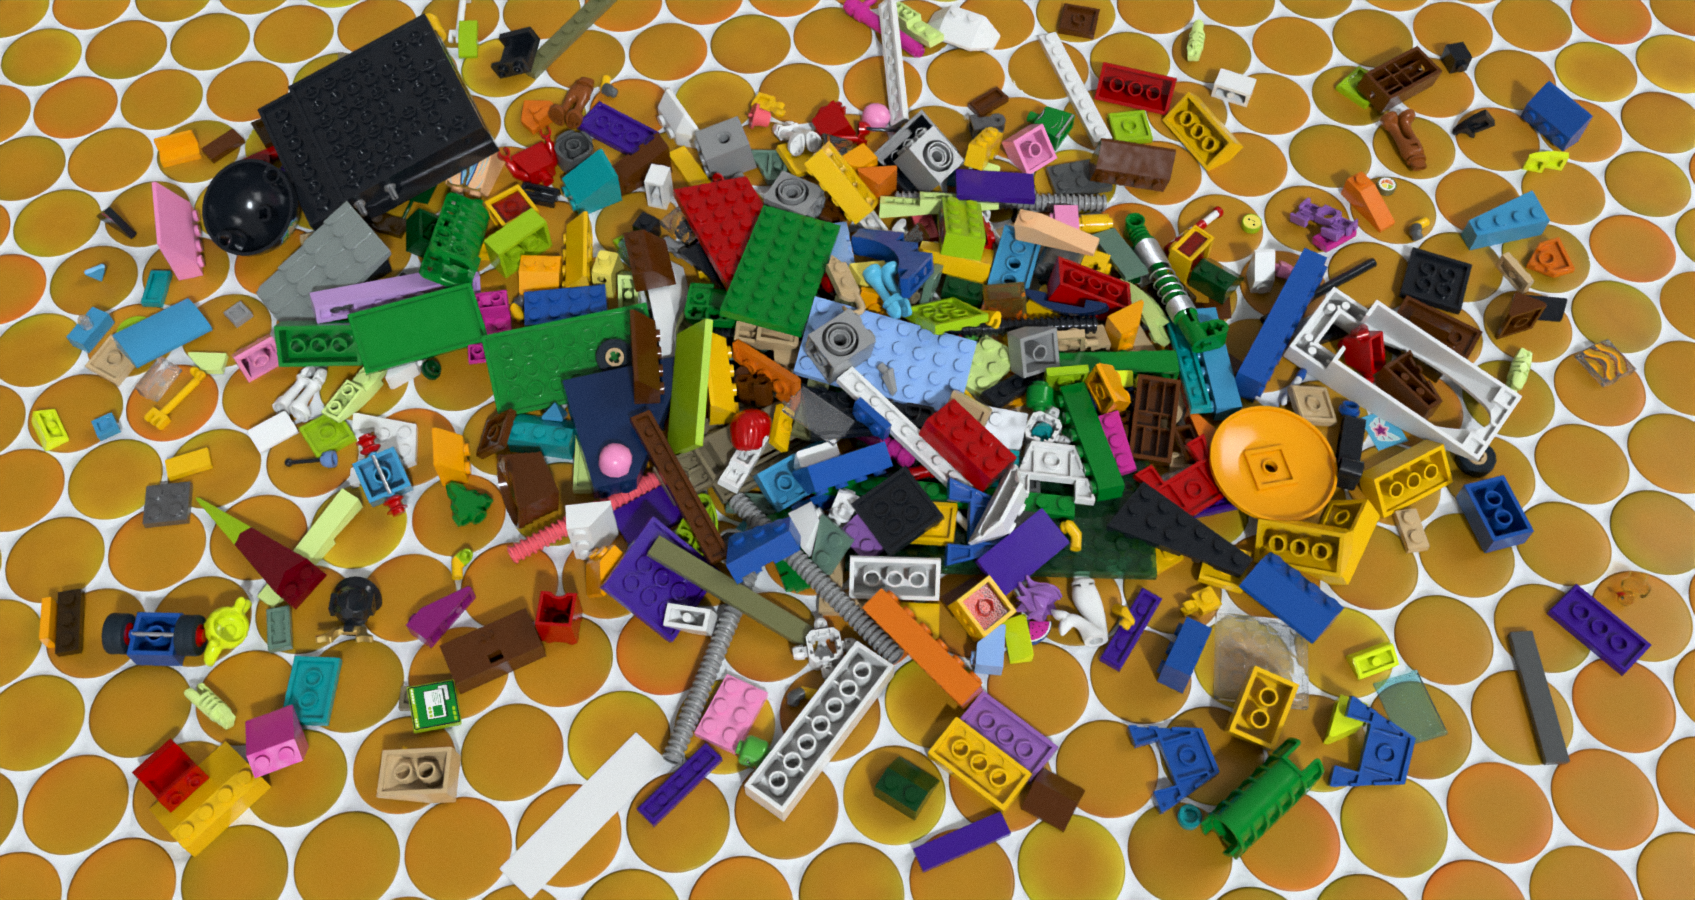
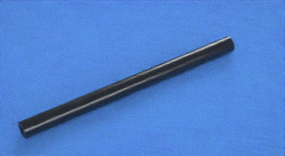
(1339, 280)

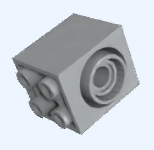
(724, 149)
(928, 159)
(795, 196)
(840, 345)

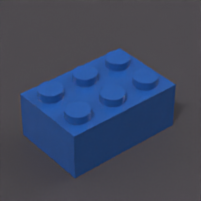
(1494, 514)

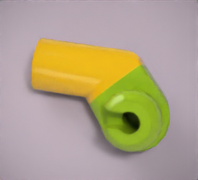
(459, 561)

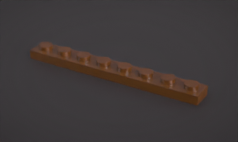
(679, 487)

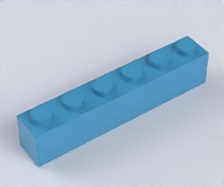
(1218, 375)

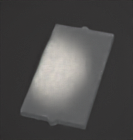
(818, 416)

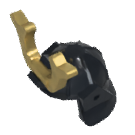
(352, 604)

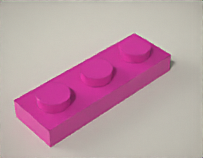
(1118, 442)

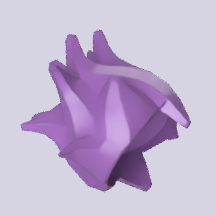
(1037, 599)

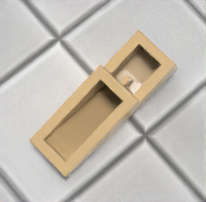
(764, 338)

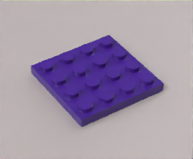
(648, 586)

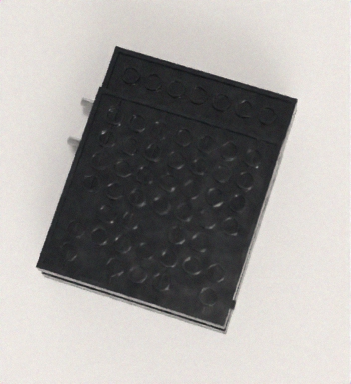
(377, 125)

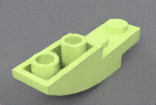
(912, 24)
(1151, 315)
(353, 395)

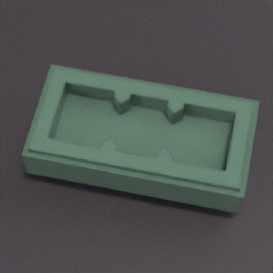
(279, 629)

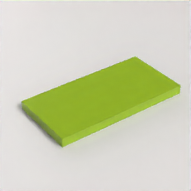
(690, 387)

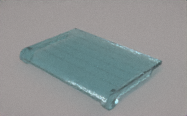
(1410, 706)

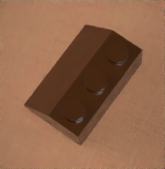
(648, 260)

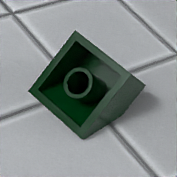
(419, 231)
(1214, 280)
(964, 290)
(905, 787)

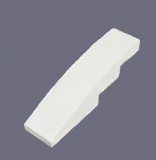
(740, 467)

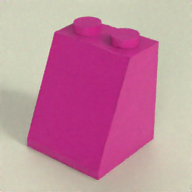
(274, 741)

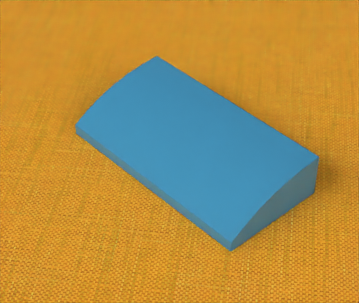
(161, 333)
(779, 483)

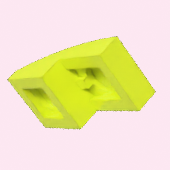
(1546, 159)

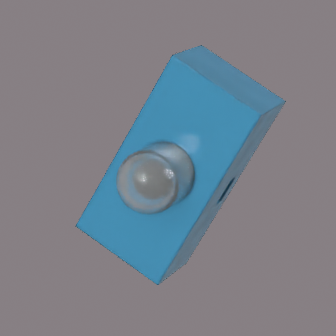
(90, 329)

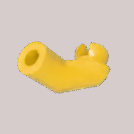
(1074, 532)
(1123, 611)

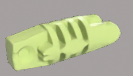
(1195, 41)
(1519, 369)
(211, 705)

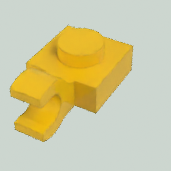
(769, 104)
(1202, 601)

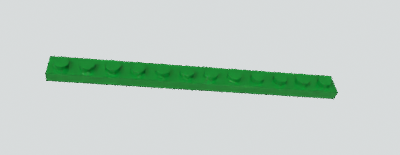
(1054, 505)

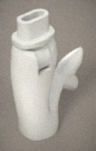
(1089, 603)

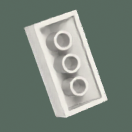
(905, 576)

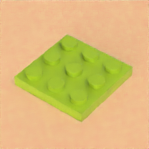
(946, 315)

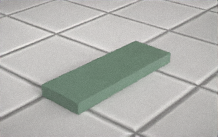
(1122, 256)

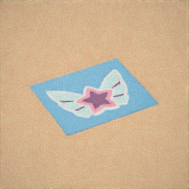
(1383, 433)

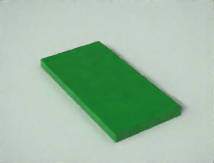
(417, 328)

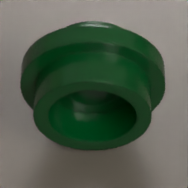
(431, 369)

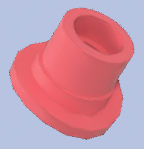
(758, 117)

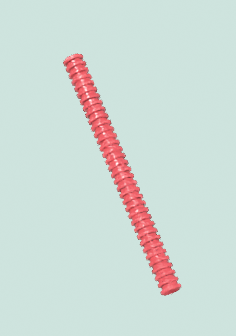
(558, 530)

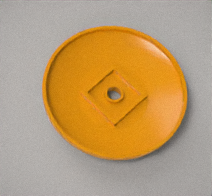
(1290, 444)

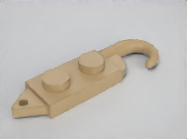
(845, 284)

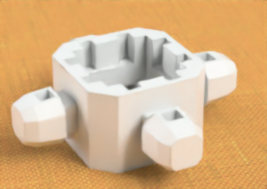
(1050, 418)
(821, 633)

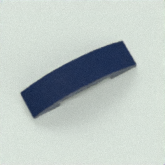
(1090, 308)

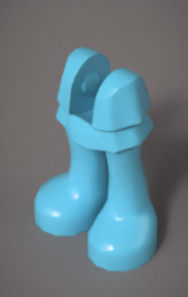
(877, 278)

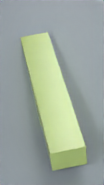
(926, 204)
(320, 536)

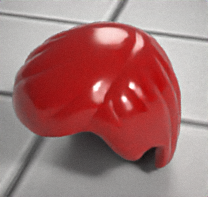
(749, 429)

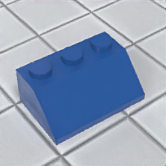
(1556, 116)

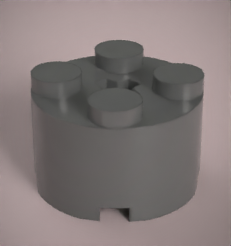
(573, 149)

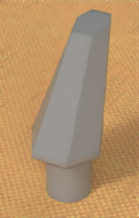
(888, 377)

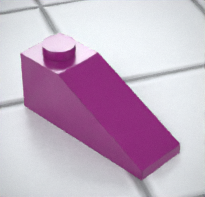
(436, 618)

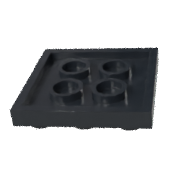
(1435, 280)
(897, 511)

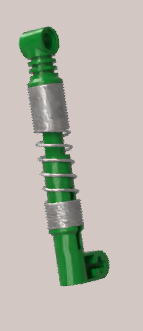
(1180, 308)

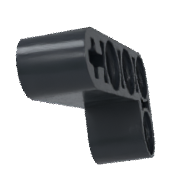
(1349, 451)

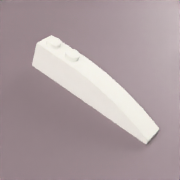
(667, 307)

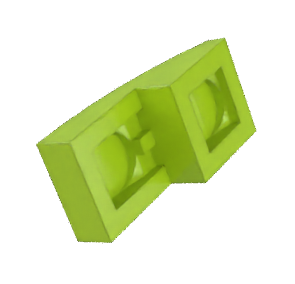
(468, 39)

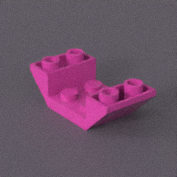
(496, 318)

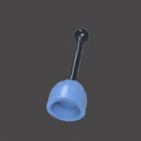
(328, 459)

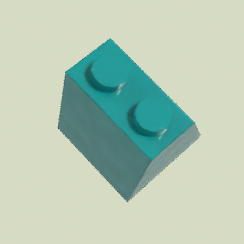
(592, 184)

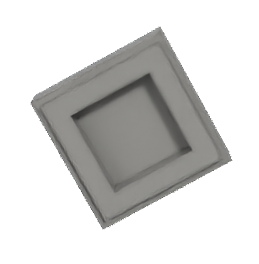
(238, 314)

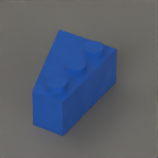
(760, 546)
(1183, 654)

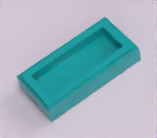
(156, 288)

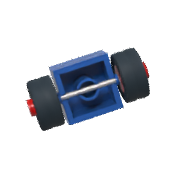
(154, 637)

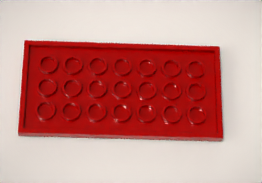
(722, 220)

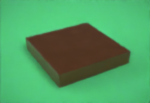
(1078, 21)
(496, 433)

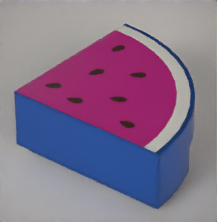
(1038, 631)

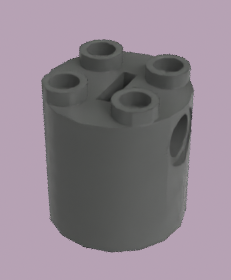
(1047, 260)

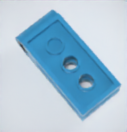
(1013, 260)

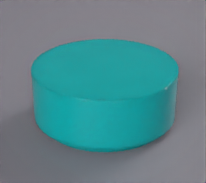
(1042, 431)
(1189, 817)

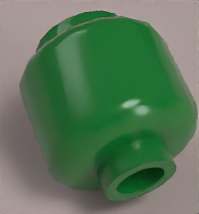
(1039, 396)

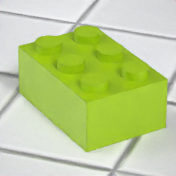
(522, 236)

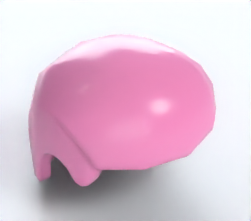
(876, 115)
(615, 460)

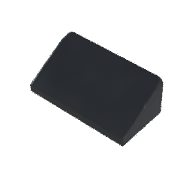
(1554, 310)

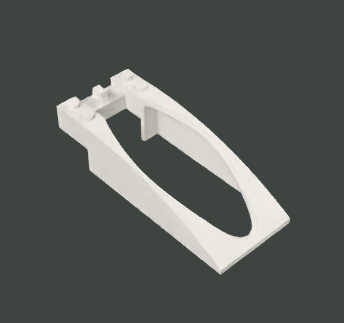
(1405, 336)

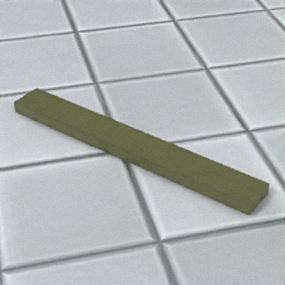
(729, 592)

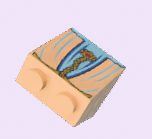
(477, 179)

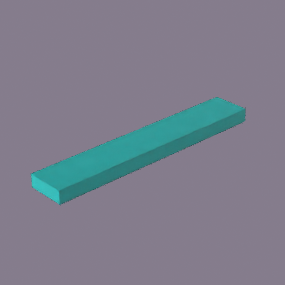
(1190, 372)

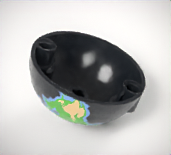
(252, 203)

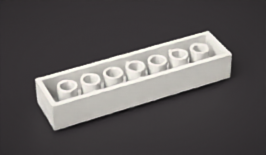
(819, 731)

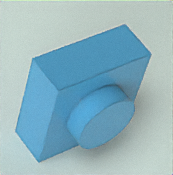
(106, 426)

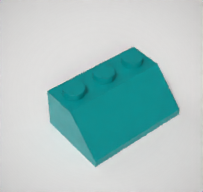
(535, 435)

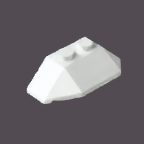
(965, 29)
(676, 120)
(1002, 508)

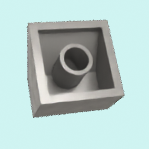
(1033, 350)

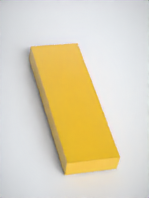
(688, 167)

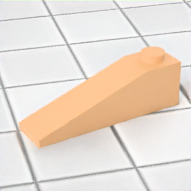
(1048, 232)

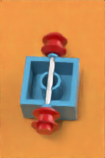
(382, 476)

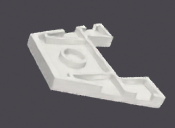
(389, 434)
(1056, 464)

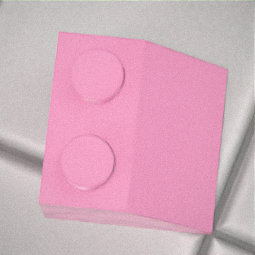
(1030, 148)
(257, 358)

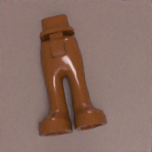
(577, 94)
(1408, 144)

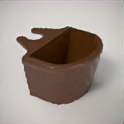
(526, 487)

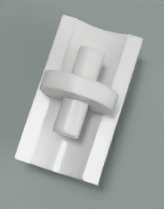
(841, 509)

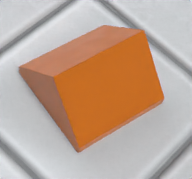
(880, 180)

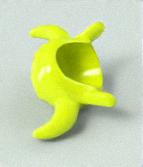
(226, 629)

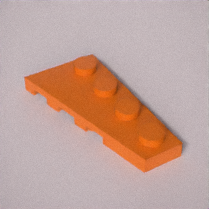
(783, 381)

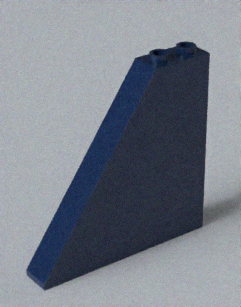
(601, 415)

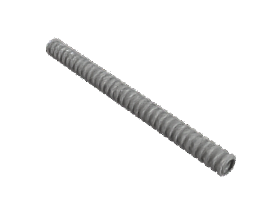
(1045, 201)
(822, 584)
(704, 679)

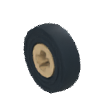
(604, 354)
(1479, 468)

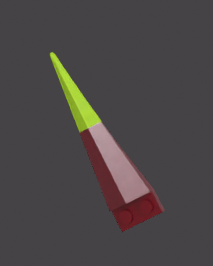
(283, 569)

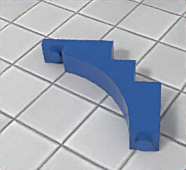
(913, 266)

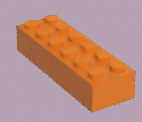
(925, 651)

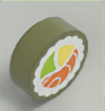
(1386, 186)

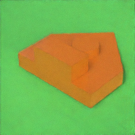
(535, 115)
(1551, 259)

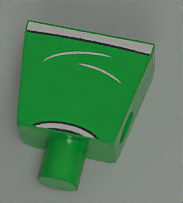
(1056, 123)

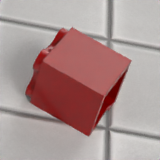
(553, 608)

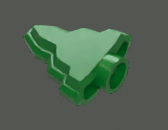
(467, 504)

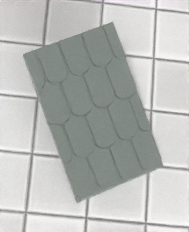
(333, 257)

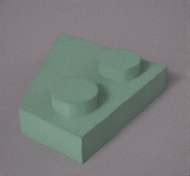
(830, 545)

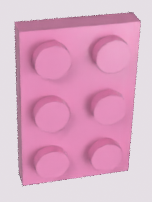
(731, 714)

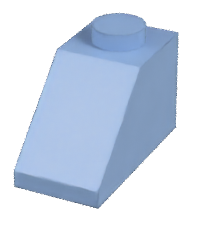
(990, 653)

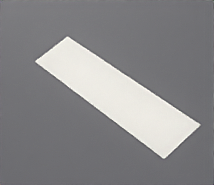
(582, 815)

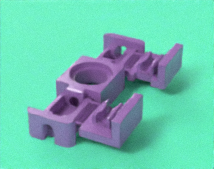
(1336, 226)

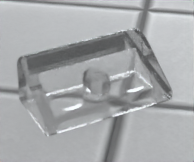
(158, 379)

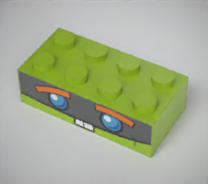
(961, 228)

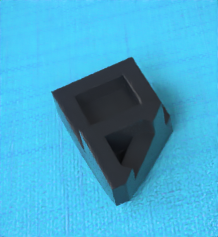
(1474, 124)

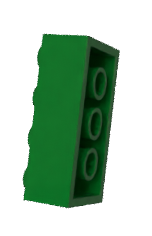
(316, 344)

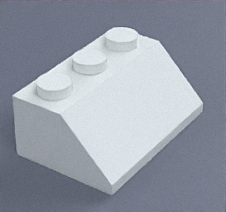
(590, 527)

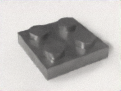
(168, 504)

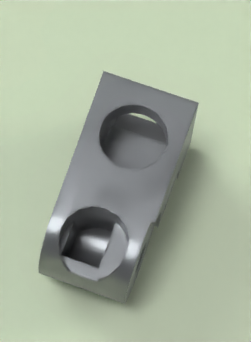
(977, 124)

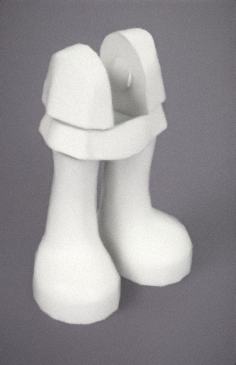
(797, 137)
(307, 379)

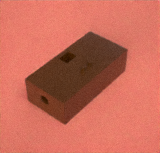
(1398, 79)
(1151, 401)
(509, 637)

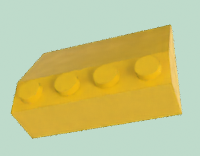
(215, 803)

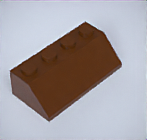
(1131, 164)
(645, 359)

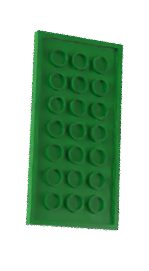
(780, 271)
(533, 360)

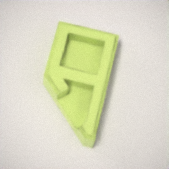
(210, 362)

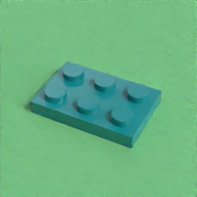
(313, 688)

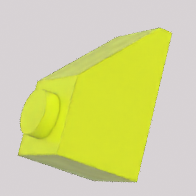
(1341, 726)

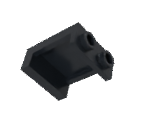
(518, 52)

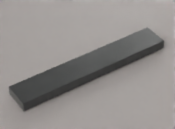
(1538, 698)

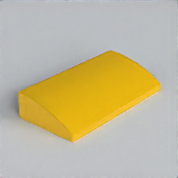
(979, 765)

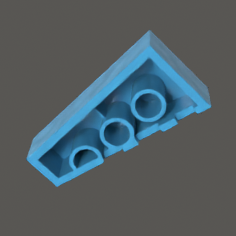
(1506, 223)

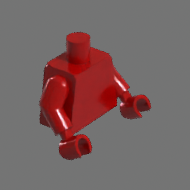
(831, 120)
(534, 163)
(1364, 351)

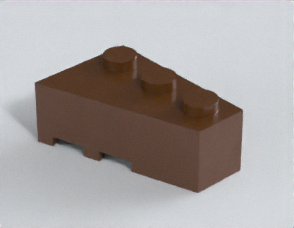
(634, 168)
(1407, 385)

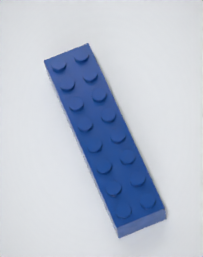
(1280, 325)

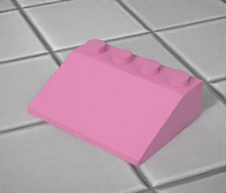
(178, 232)

